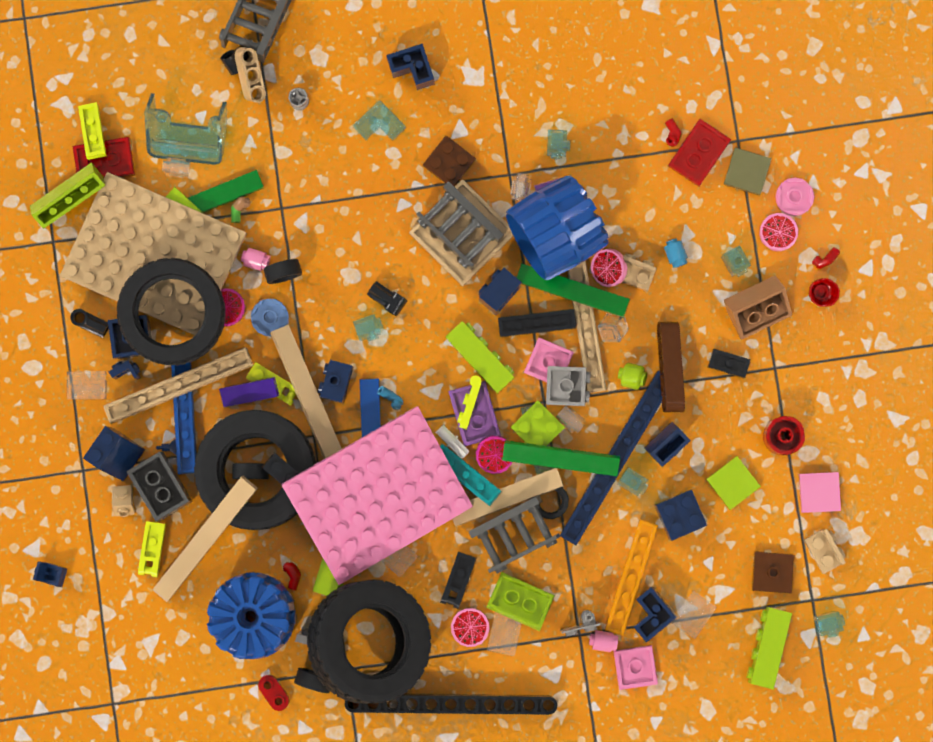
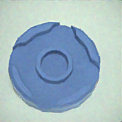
(269, 316)

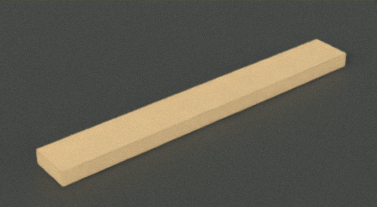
(588, 335)
(178, 385)
(306, 391)
(205, 538)

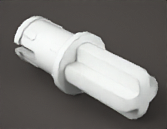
(452, 441)

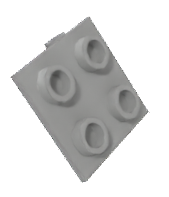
(588, 621)

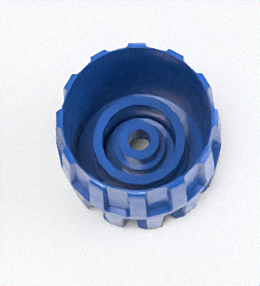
(557, 227)
(273, 612)

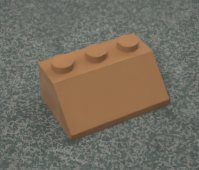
(758, 307)

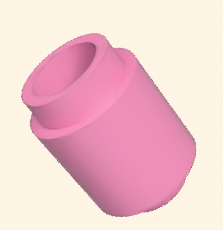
(255, 259)
(603, 641)

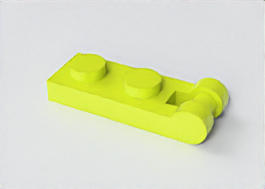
(259, 372)
(469, 401)
(152, 548)

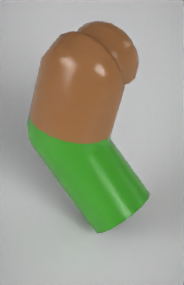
(236, 208)

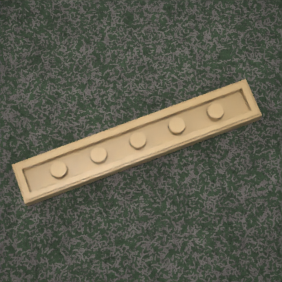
(512, 495)

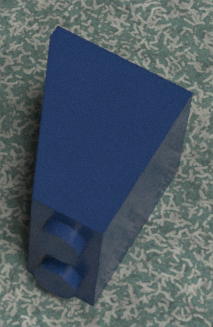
(114, 453)

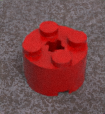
(794, 431)

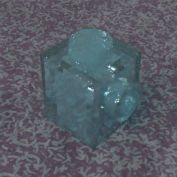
(557, 144)
(736, 261)
(368, 328)
(633, 482)
(829, 624)

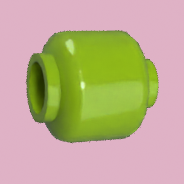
(632, 376)

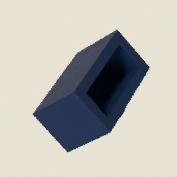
(336, 381)
(667, 444)

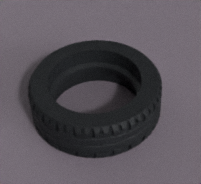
(155, 272)

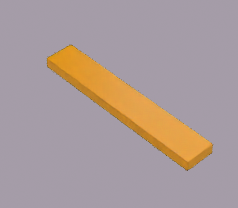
(631, 577)

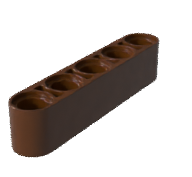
(670, 367)

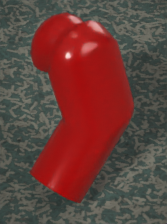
(674, 134)
(827, 260)
(294, 574)

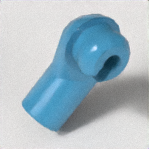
(396, 400)

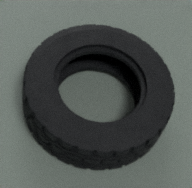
(222, 439)
(410, 632)

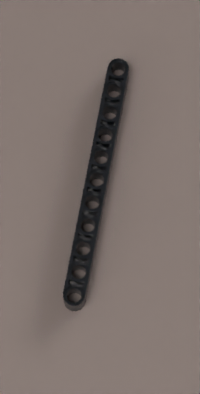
(460, 708)

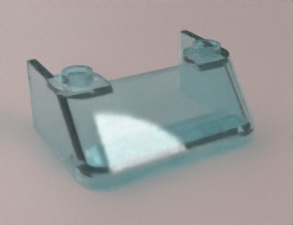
(184, 141)

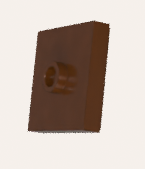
(772, 572)

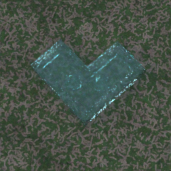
(379, 117)

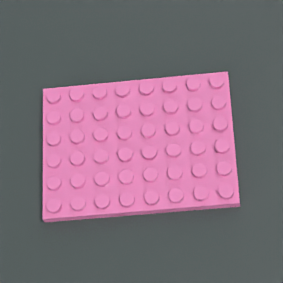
(377, 495)

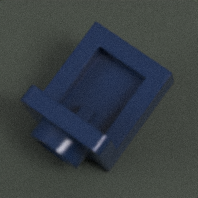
(120, 369)
(50, 574)

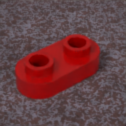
(274, 692)

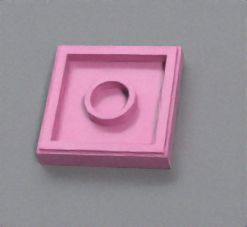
(546, 355)
(819, 492)
(635, 667)

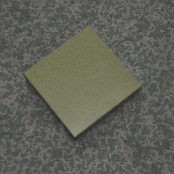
(747, 171)

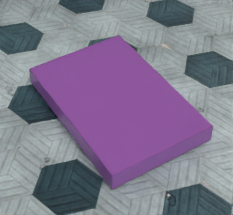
(483, 419)

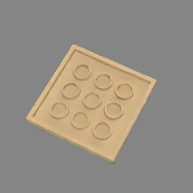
(443, 254)

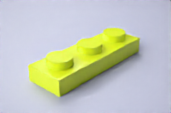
(92, 131)

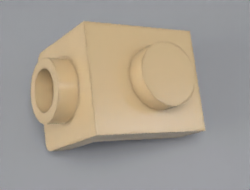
(122, 500)

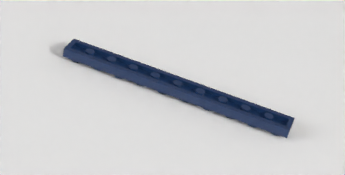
(622, 447)

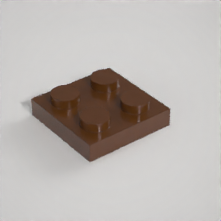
(449, 161)

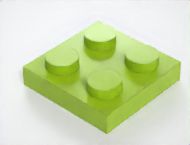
(537, 425)

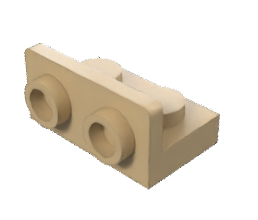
(638, 273)
(824, 550)

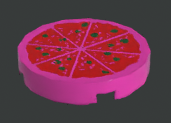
(234, 306)
(490, 454)

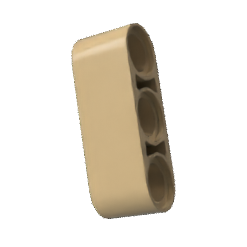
(243, 68)

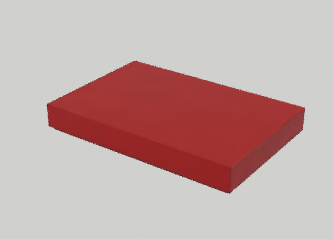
(699, 152)
(117, 162)

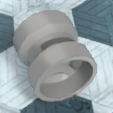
(296, 95)

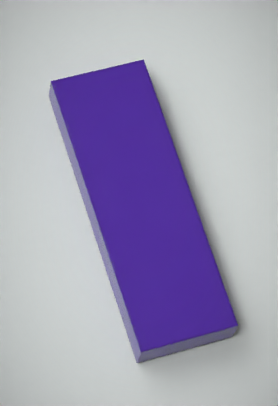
(249, 392)

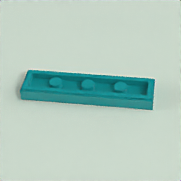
(471, 478)

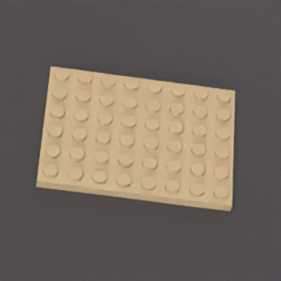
(139, 226)

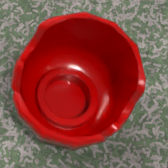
(824, 292)

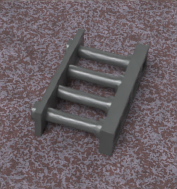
(268, 32)
(464, 207)
(515, 515)

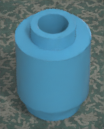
(676, 253)

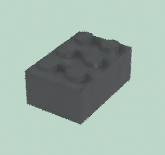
(159, 486)

